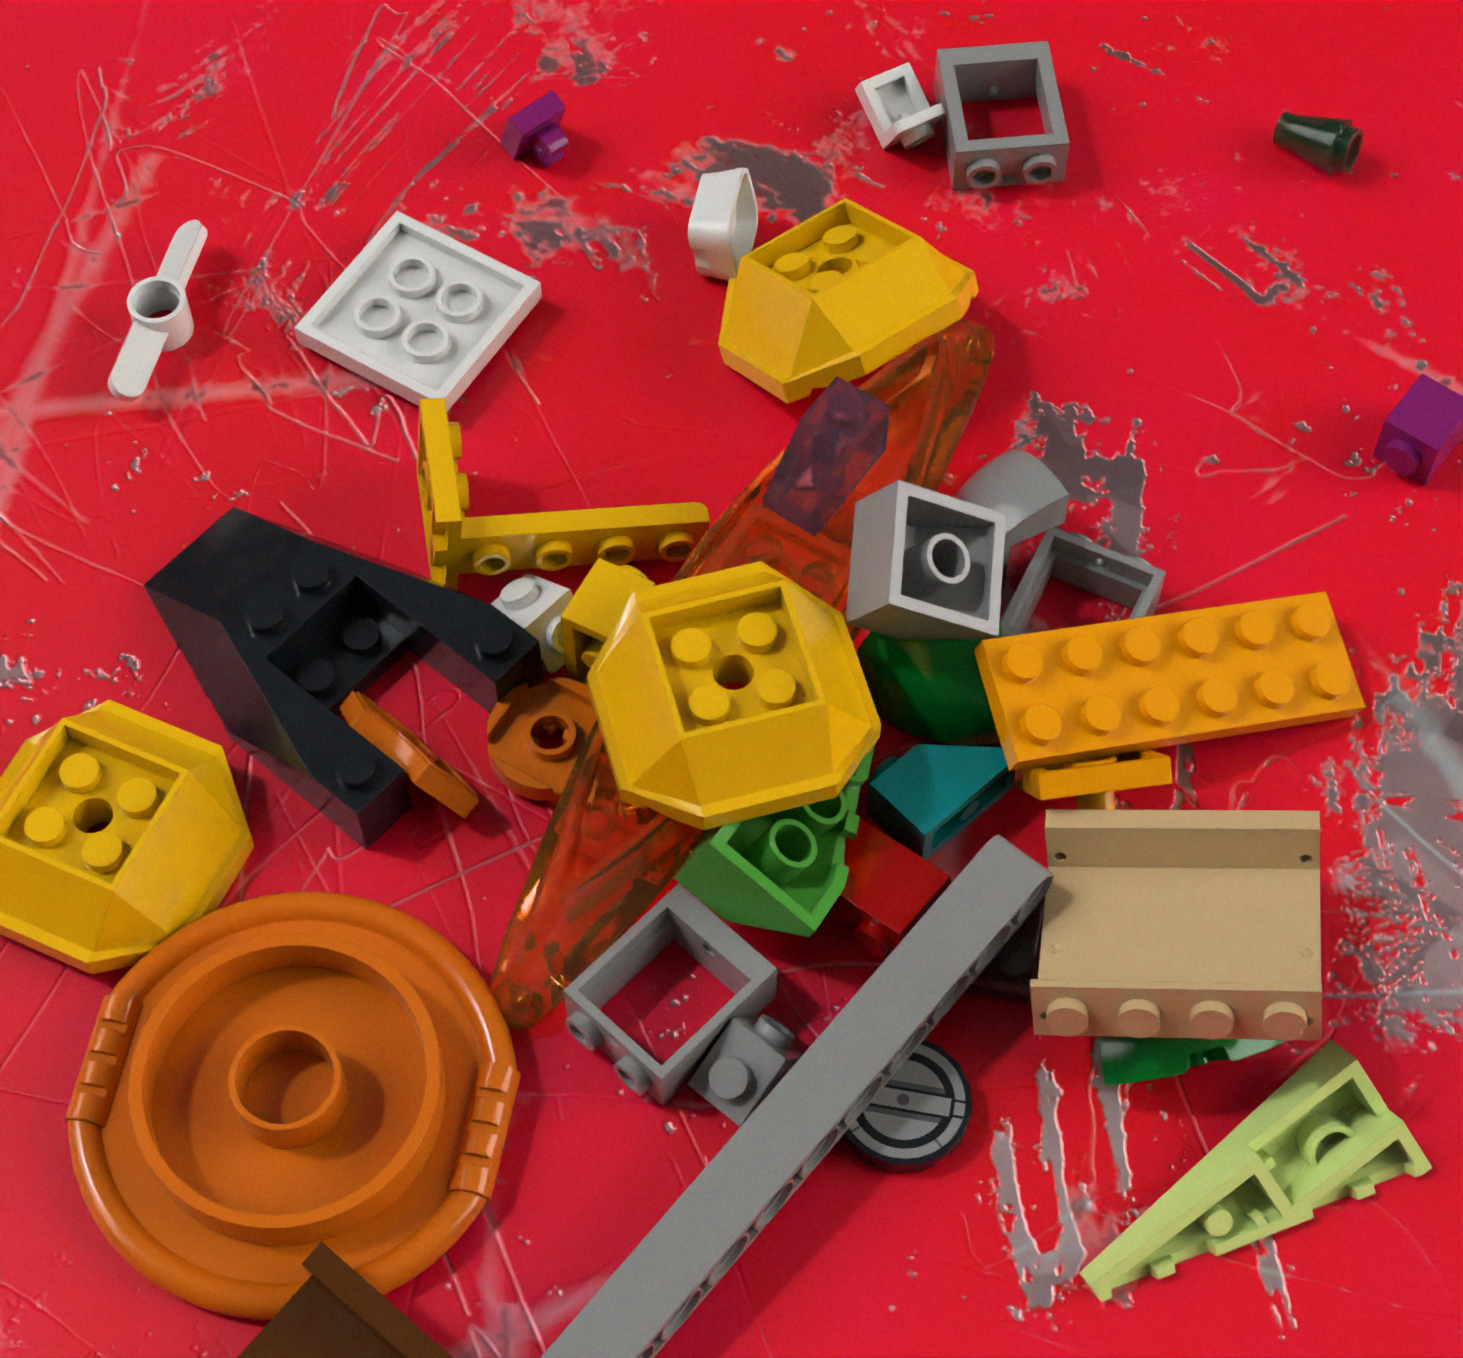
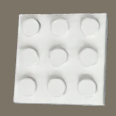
(418, 312)

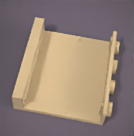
(1181, 925)

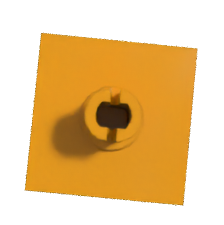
(1096, 778)

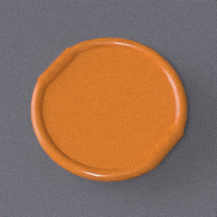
(288, 1089)

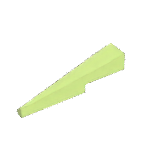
(1297, 1151)

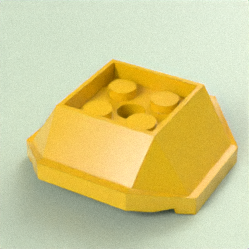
(837, 301)
(719, 751)
(155, 867)

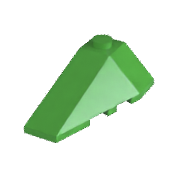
(780, 866)

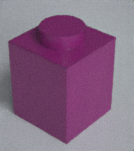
(1421, 430)

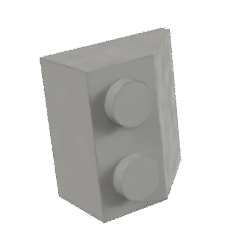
(925, 565)

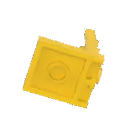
(533, 539)

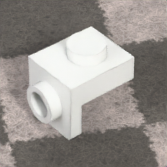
(898, 107)
(537, 608)

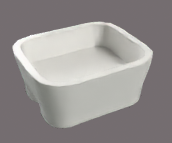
(723, 222)

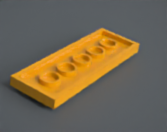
(1167, 679)

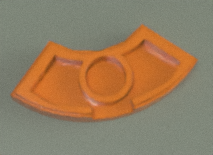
(409, 753)

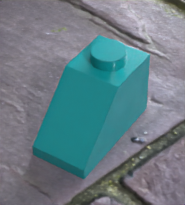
(936, 792)

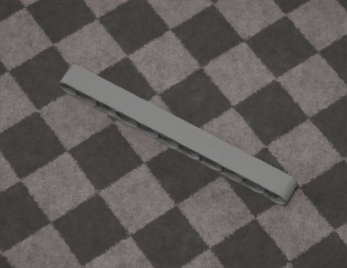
(808, 1110)

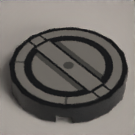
(915, 1115)

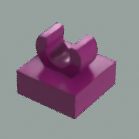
(537, 129)

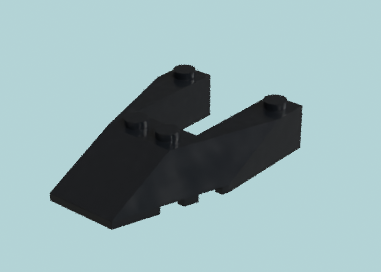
(298, 623)

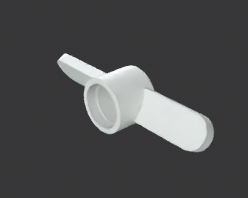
(156, 335)

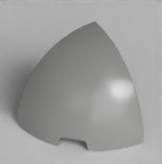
(1023, 491)

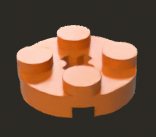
(513, 743)

